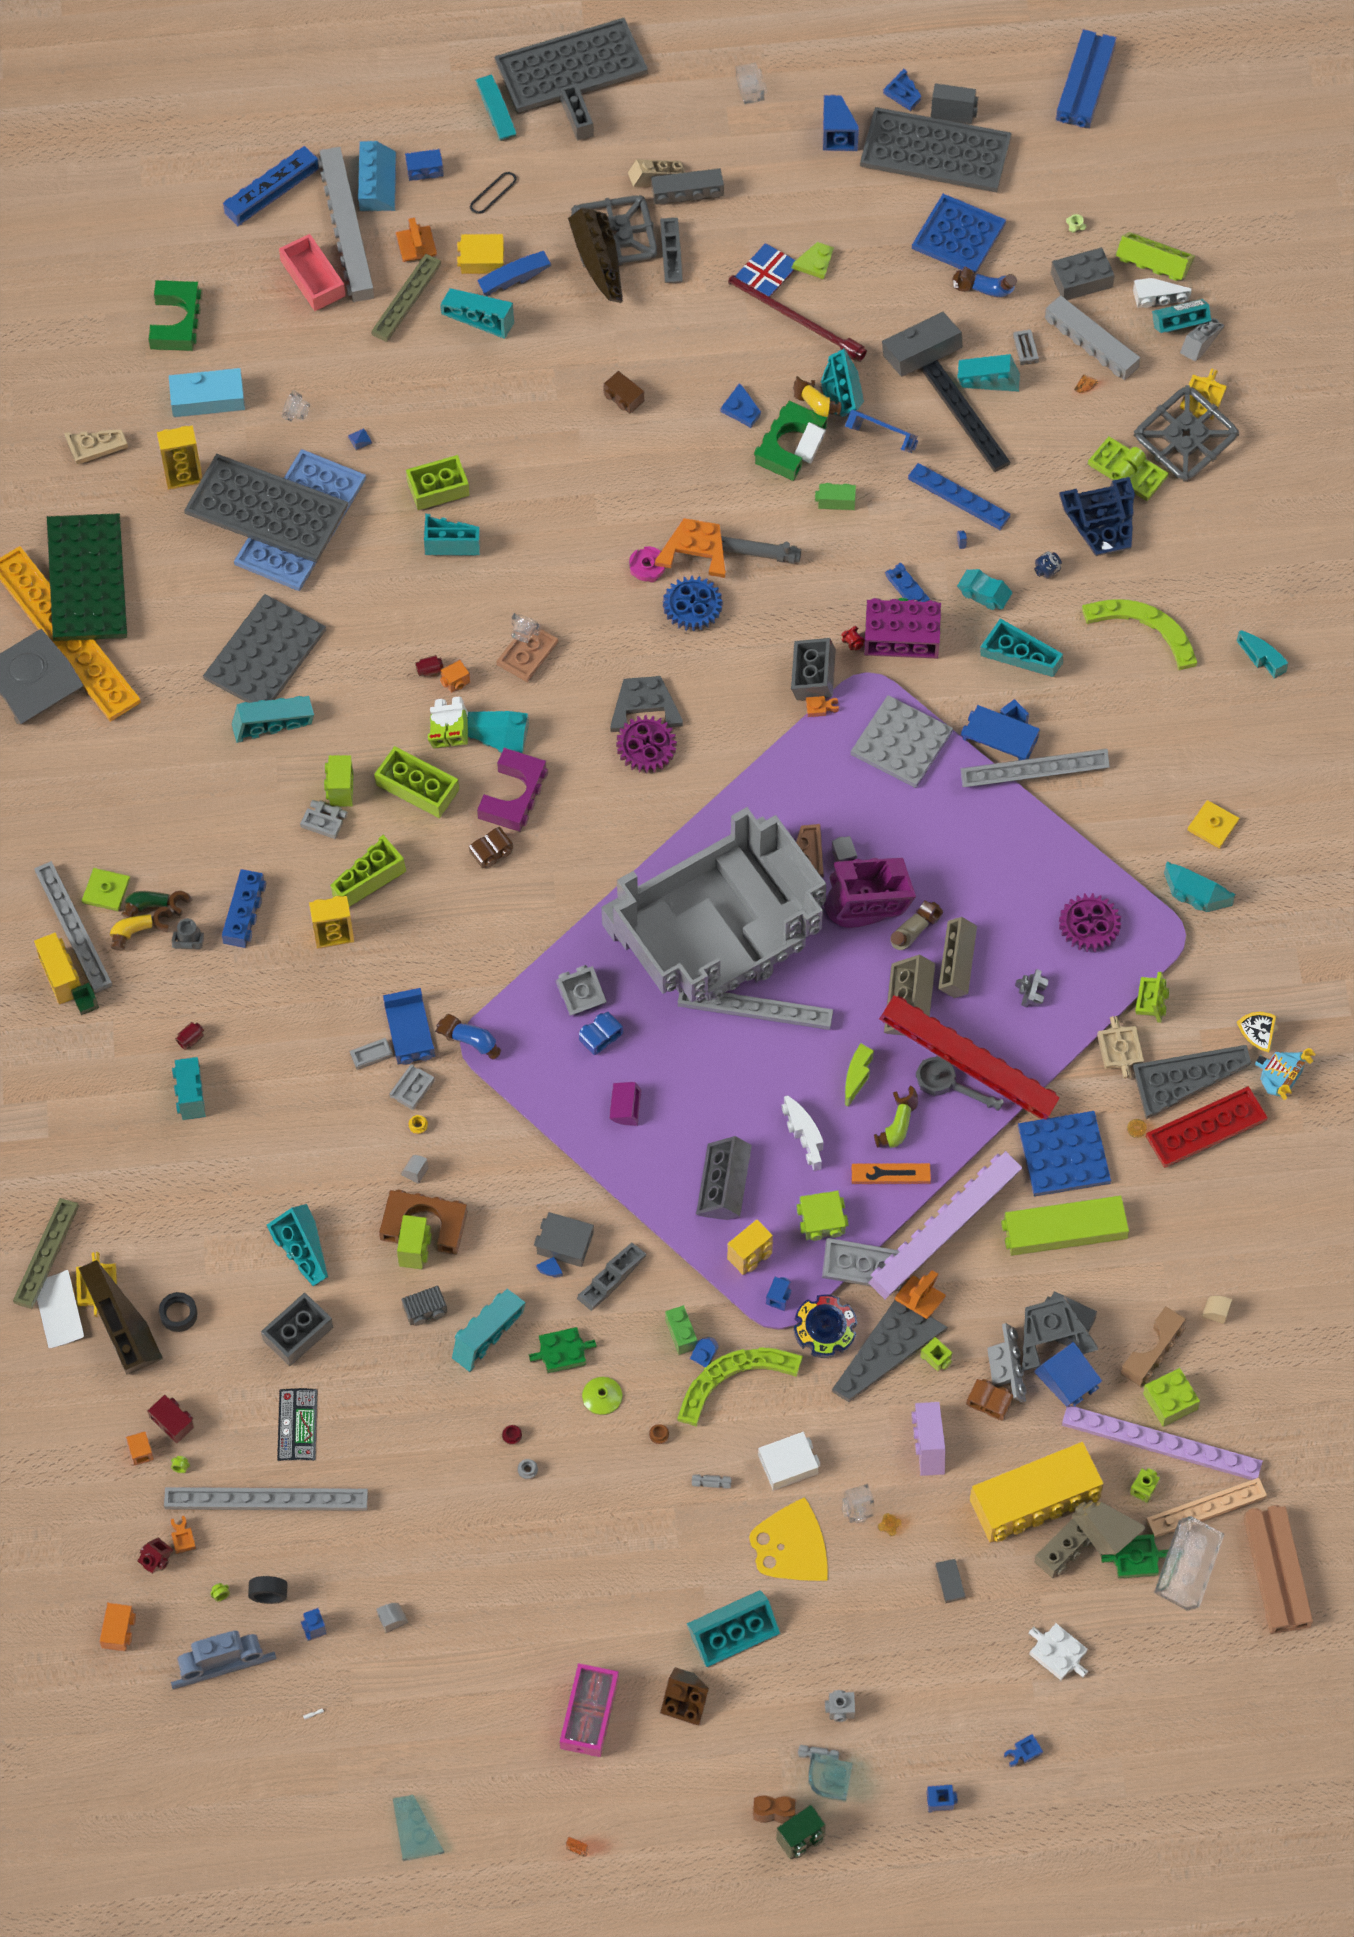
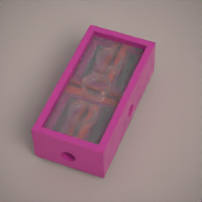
(589, 1710)

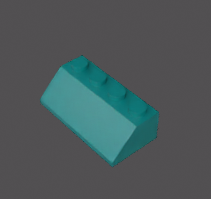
(733, 1628)

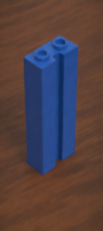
(1086, 79)

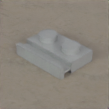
(412, 1087)

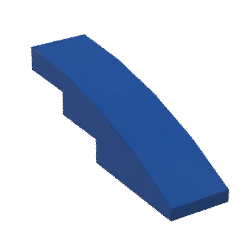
(511, 273)

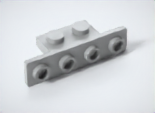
(1006, 1364)

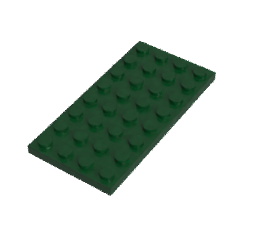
(86, 577)

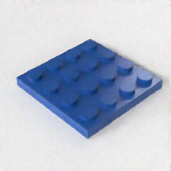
(958, 234)
(1064, 1153)

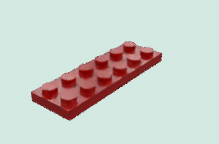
(1206, 1127)

